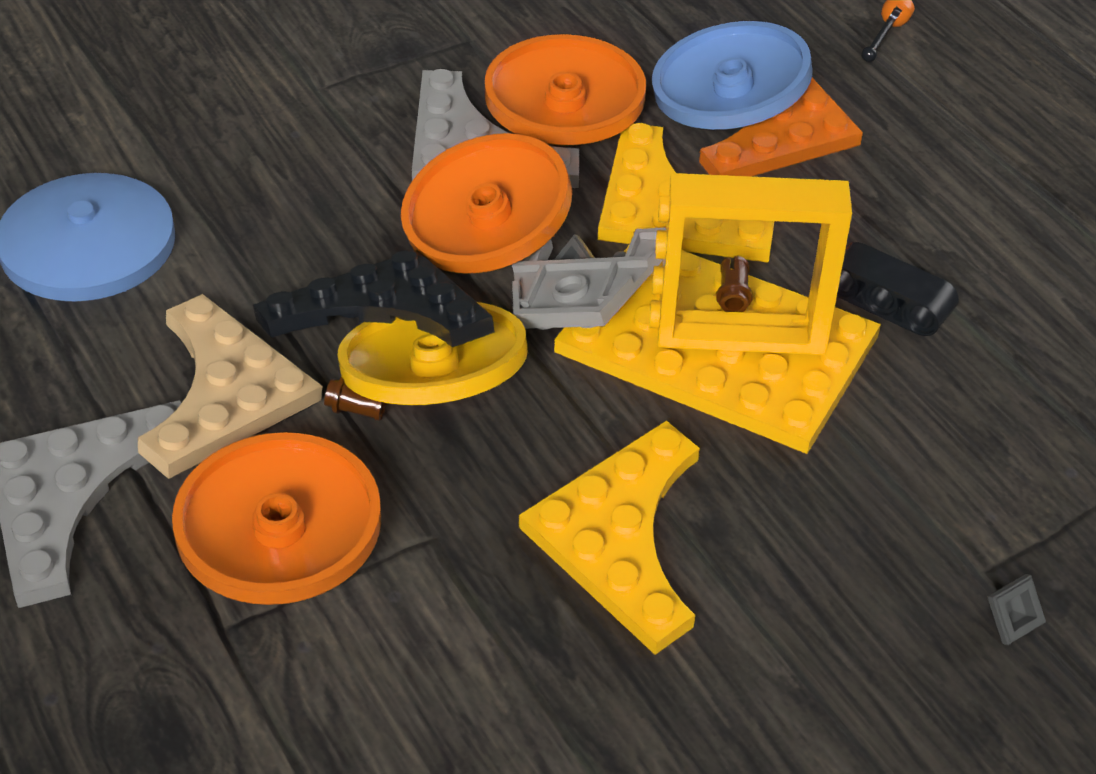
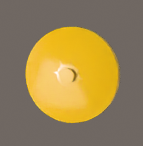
(416, 368)

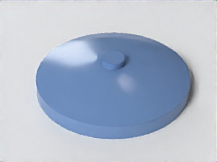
(732, 75)
(86, 236)

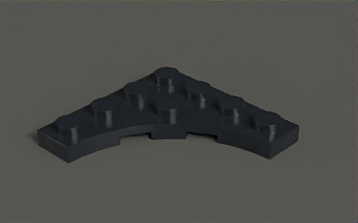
(379, 292)

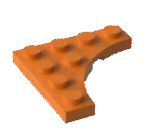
(798, 134)

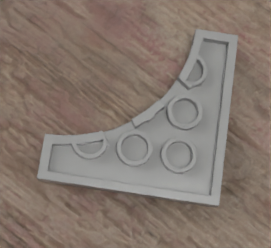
(450, 118)
(53, 483)

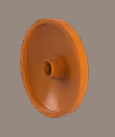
(565, 89)
(487, 203)
(277, 518)

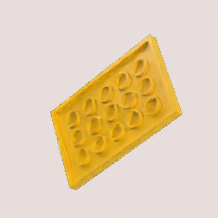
(763, 392)

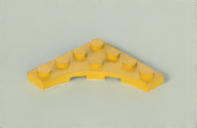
(633, 195)
(604, 534)

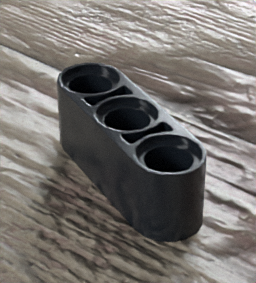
(895, 290)

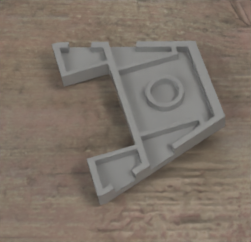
(580, 290)

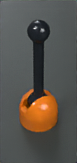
(892, 18)

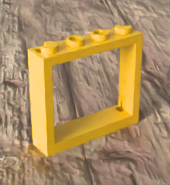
(759, 200)

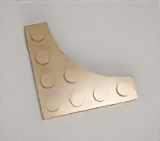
(235, 391)

